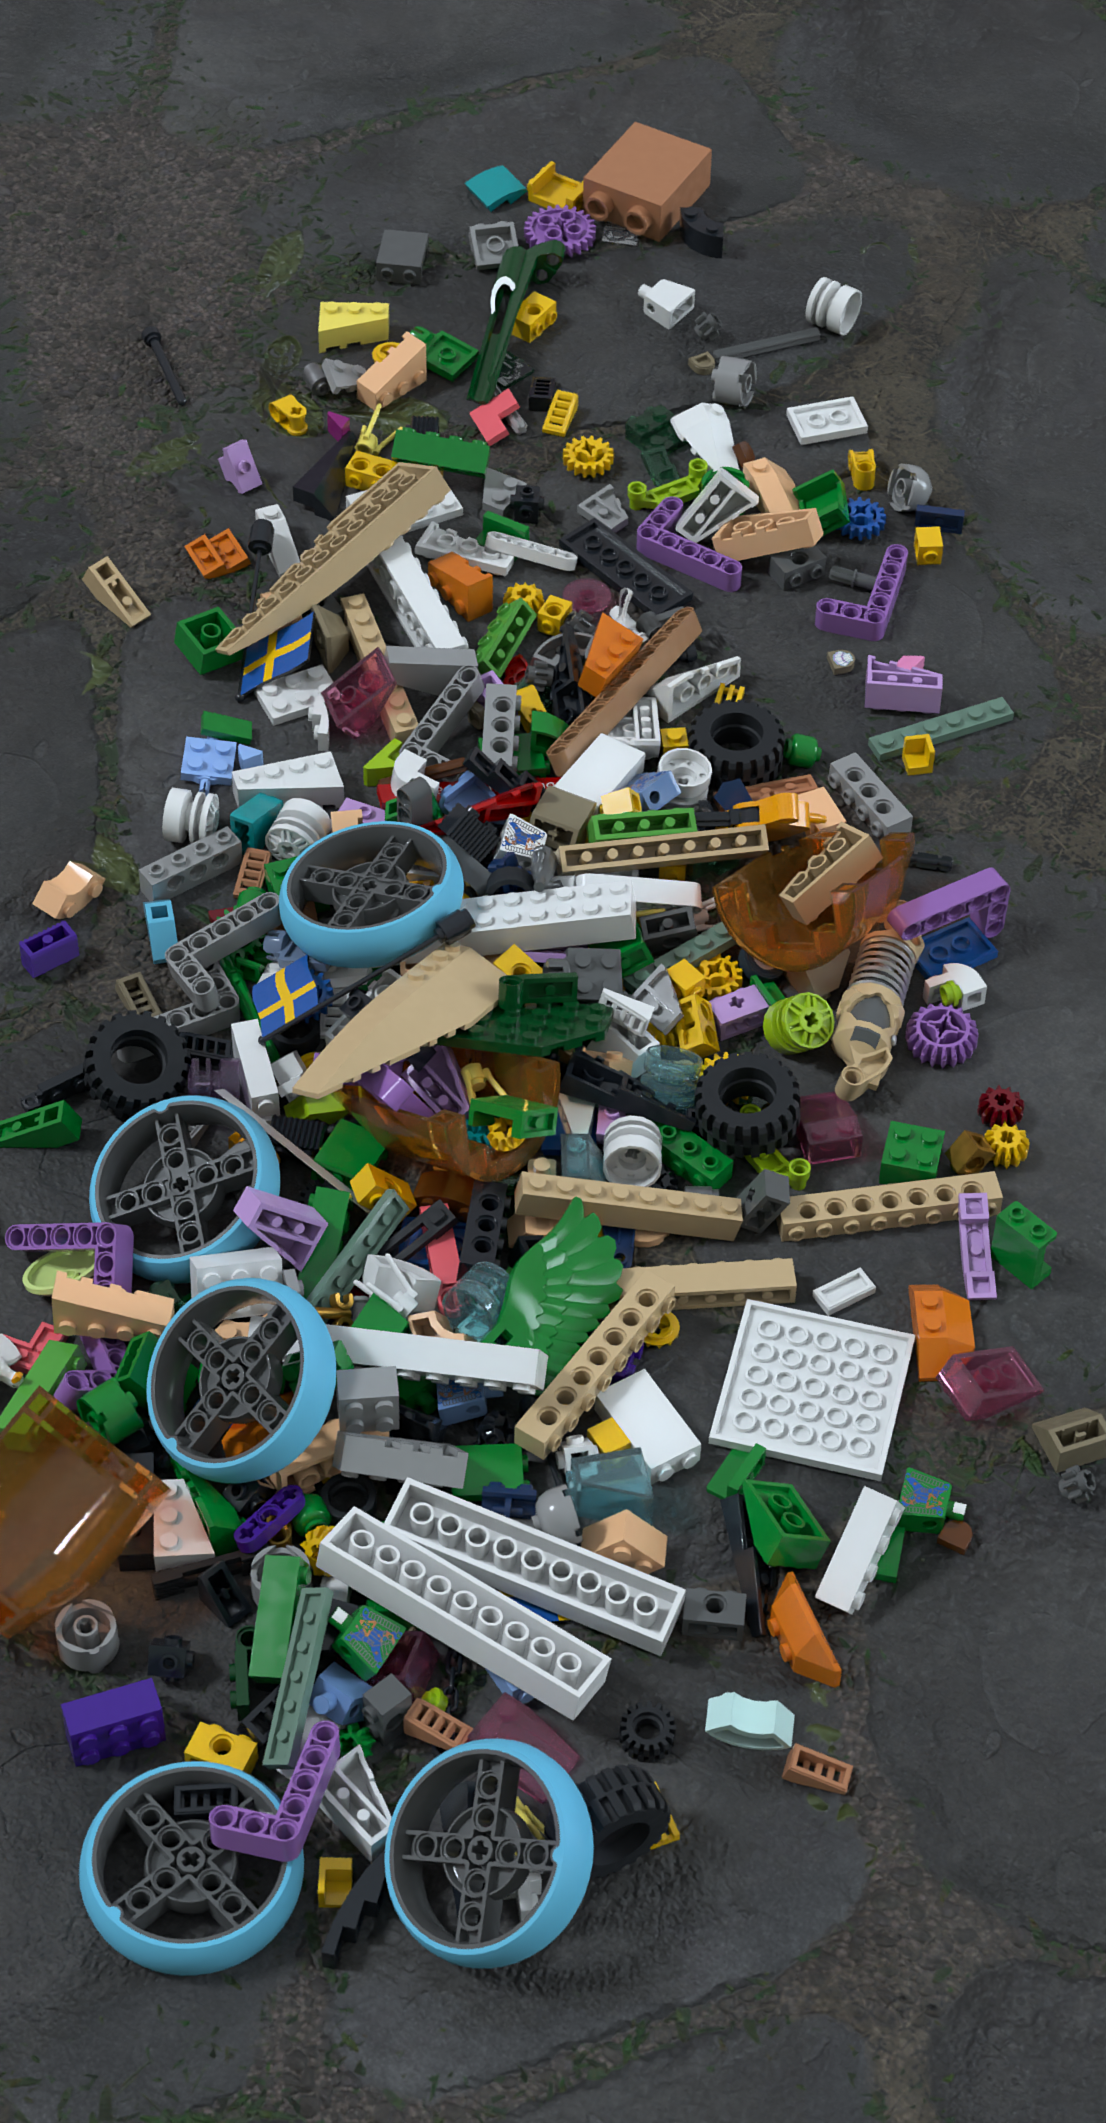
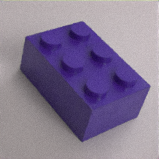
(113, 1722)

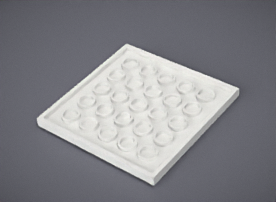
(813, 1389)

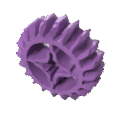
(941, 1035)

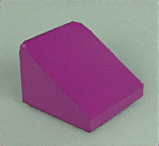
(337, 425)

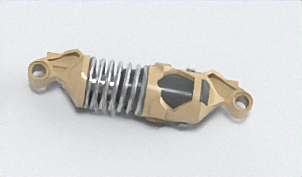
(873, 1009)

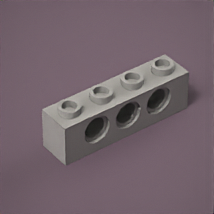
(501, 722)
(868, 796)
(191, 865)

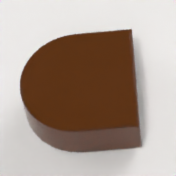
(743, 453)
(956, 1536)

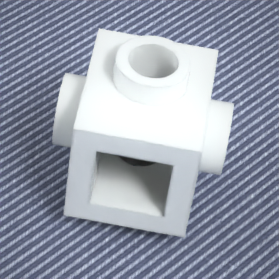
(573, 1444)

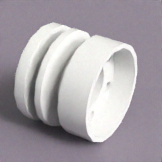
(833, 306)
(692, 775)
(185, 815)
(296, 828)
(632, 1151)

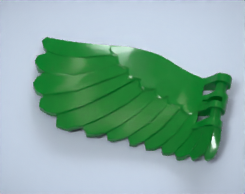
(560, 1290)

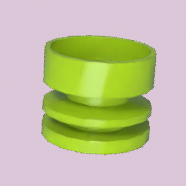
(798, 1023)

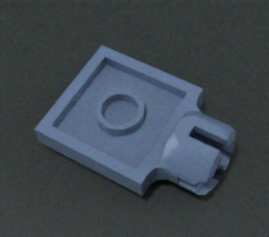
(285, 951)

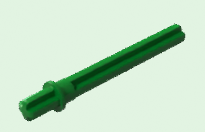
(245, 999)

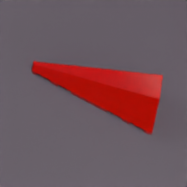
(497, 808)

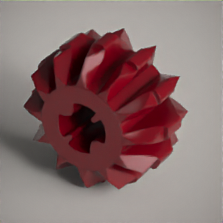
(1000, 1107)

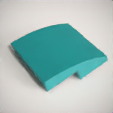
(495, 187)

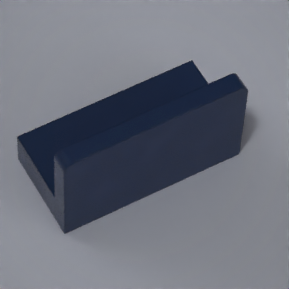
(946, 518)

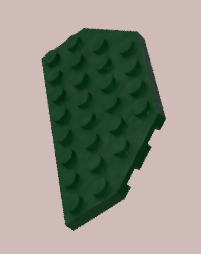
(534, 1028)

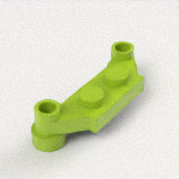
(683, 488)
(797, 1170)

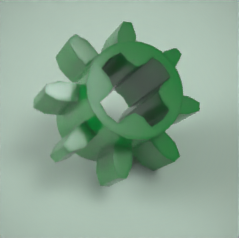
(353, 1737)

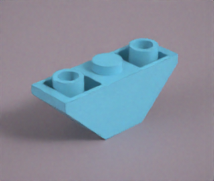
(160, 928)

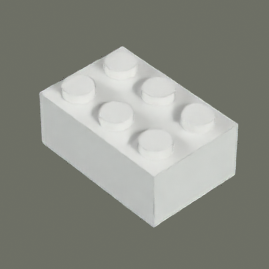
(222, 1267)

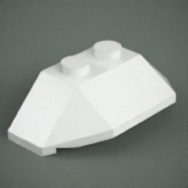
(640, 728)

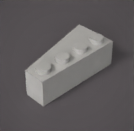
(399, 1458)

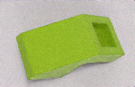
(324, 1109)

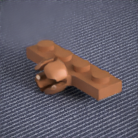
(790, 785)

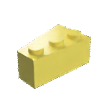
(352, 323)

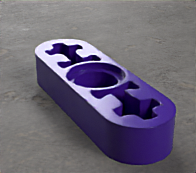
(255, 1532)

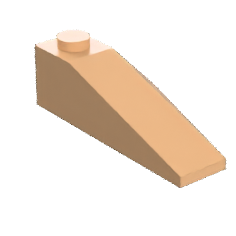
(771, 485)

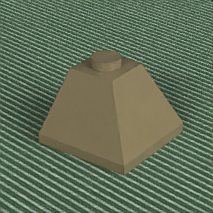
(330, 637)
(819, 980)

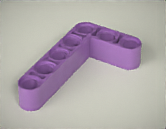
(659, 543)
(871, 620)
(980, 895)
(393, 1091)
(109, 1240)
(105, 1358)
(283, 1834)

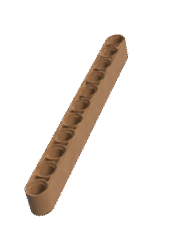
(625, 689)

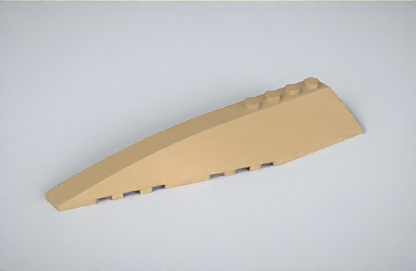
(348, 546)
(431, 1000)

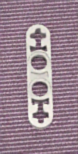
(531, 551)

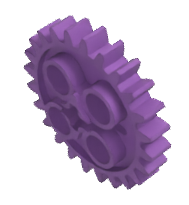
(573, 228)

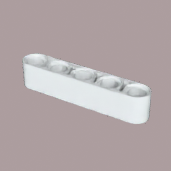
(654, 893)

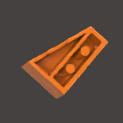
(462, 585)
(609, 653)

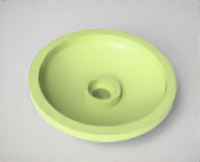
(41, 1274)

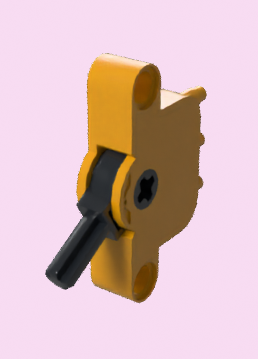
(780, 813)

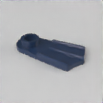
(731, 794)
(624, 1242)

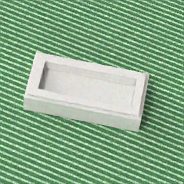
(844, 1291)

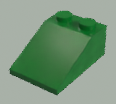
(783, 1525)

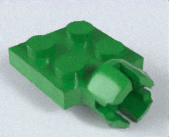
(445, 353)

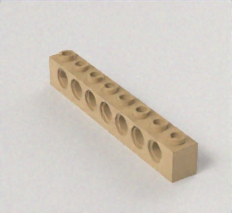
(883, 1206)
(599, 1349)

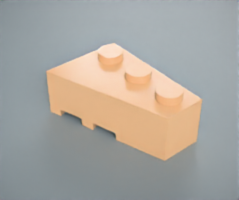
(395, 375)

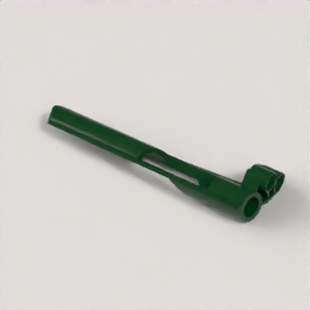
(513, 277)

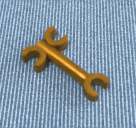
(339, 1310)

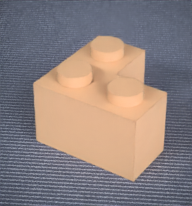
(627, 1541)

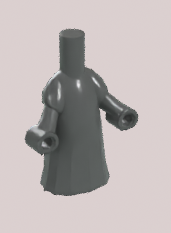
(543, 867)

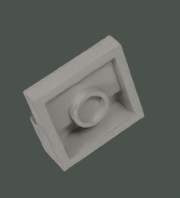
(490, 243)

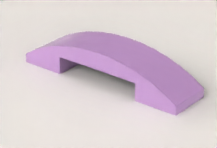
(975, 1246)

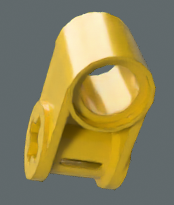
(289, 415)
(862, 469)
(529, 702)

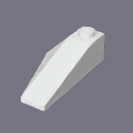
(708, 433)
(685, 690)

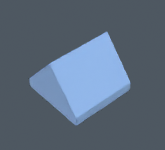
(249, 757)

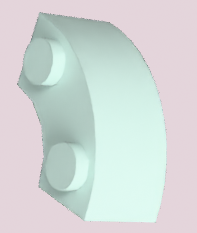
(749, 1722)

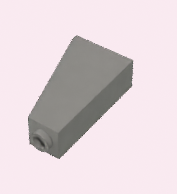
(426, 667)

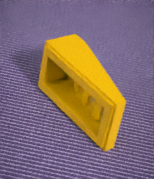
(561, 412)

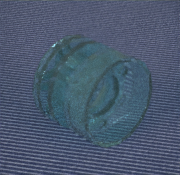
(672, 1074)
(476, 1299)

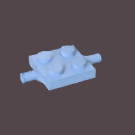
(208, 762)

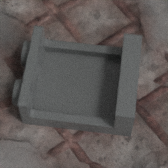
(402, 256)

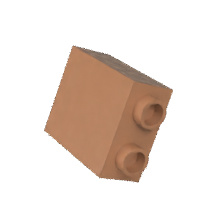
(646, 181)

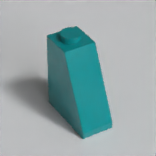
(254, 820)

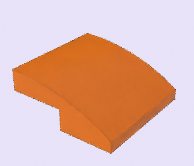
(217, 555)

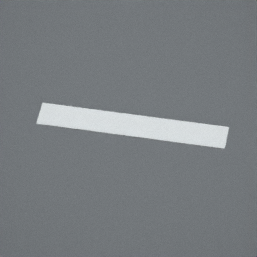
(290, 1146)

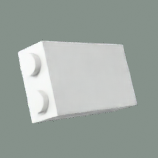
(602, 769)
(255, 1070)
(650, 1424)

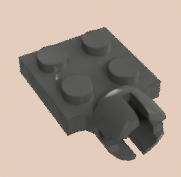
(594, 968)

